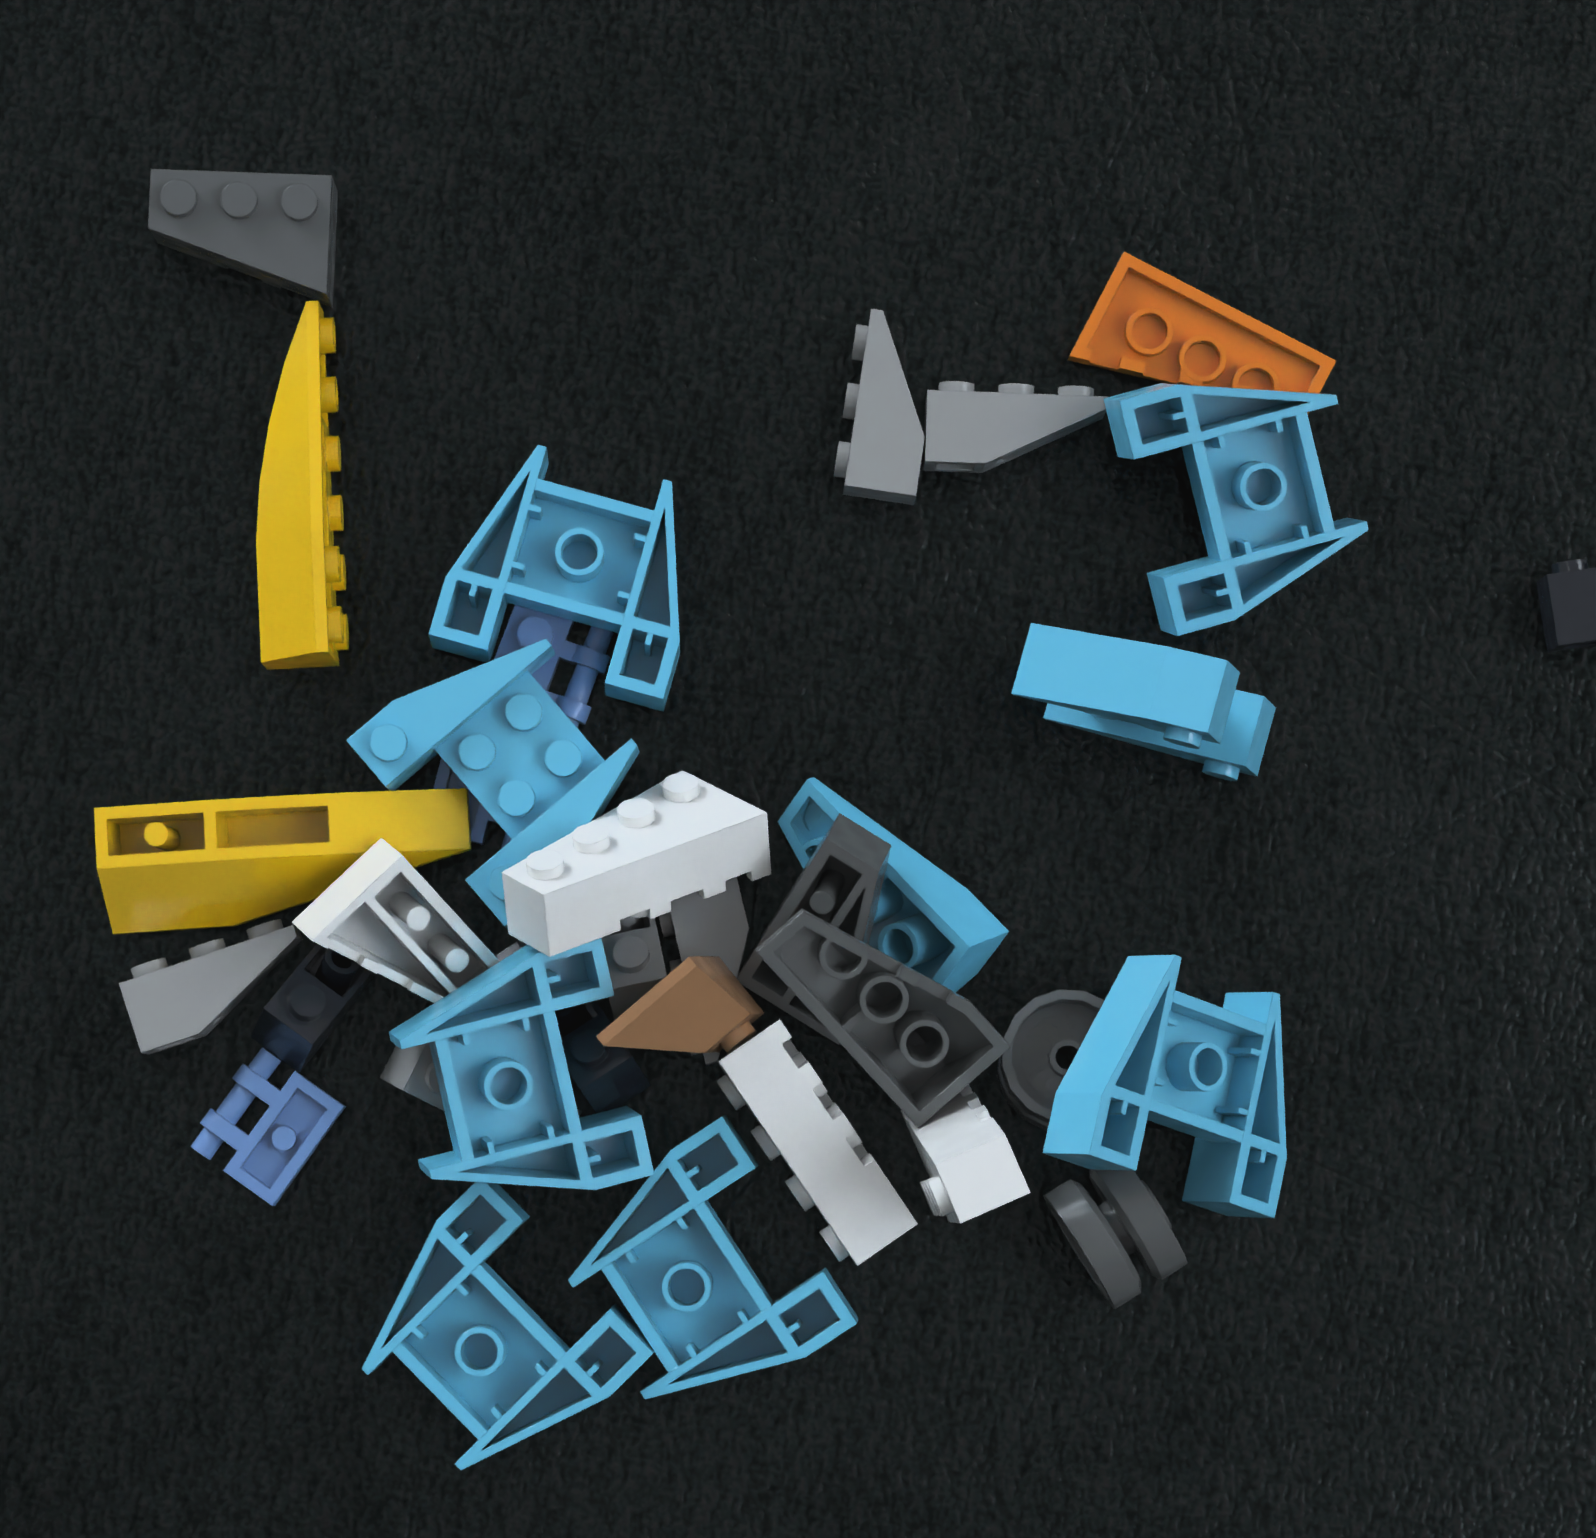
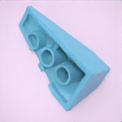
(921, 910)

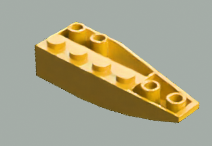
(297, 510)
(258, 854)

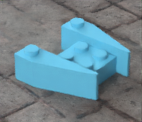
(1252, 489)
(577, 562)
(1147, 697)
(506, 748)
(1186, 1069)
(511, 1083)
(693, 1283)
(485, 1345)

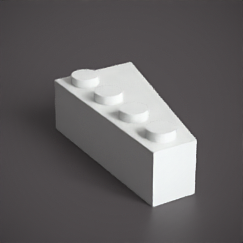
(634, 863)
(816, 1144)
(966, 1160)

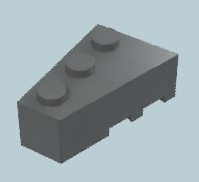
(252, 223)
(837, 886)

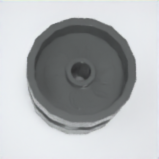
(1036, 1034)
(1123, 1224)

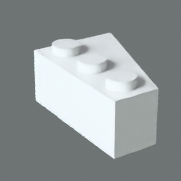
(396, 926)

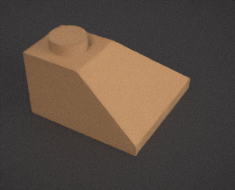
(690, 1010)

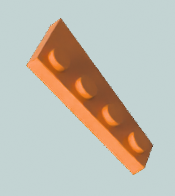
(1179, 335)

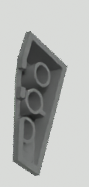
(892, 1020)

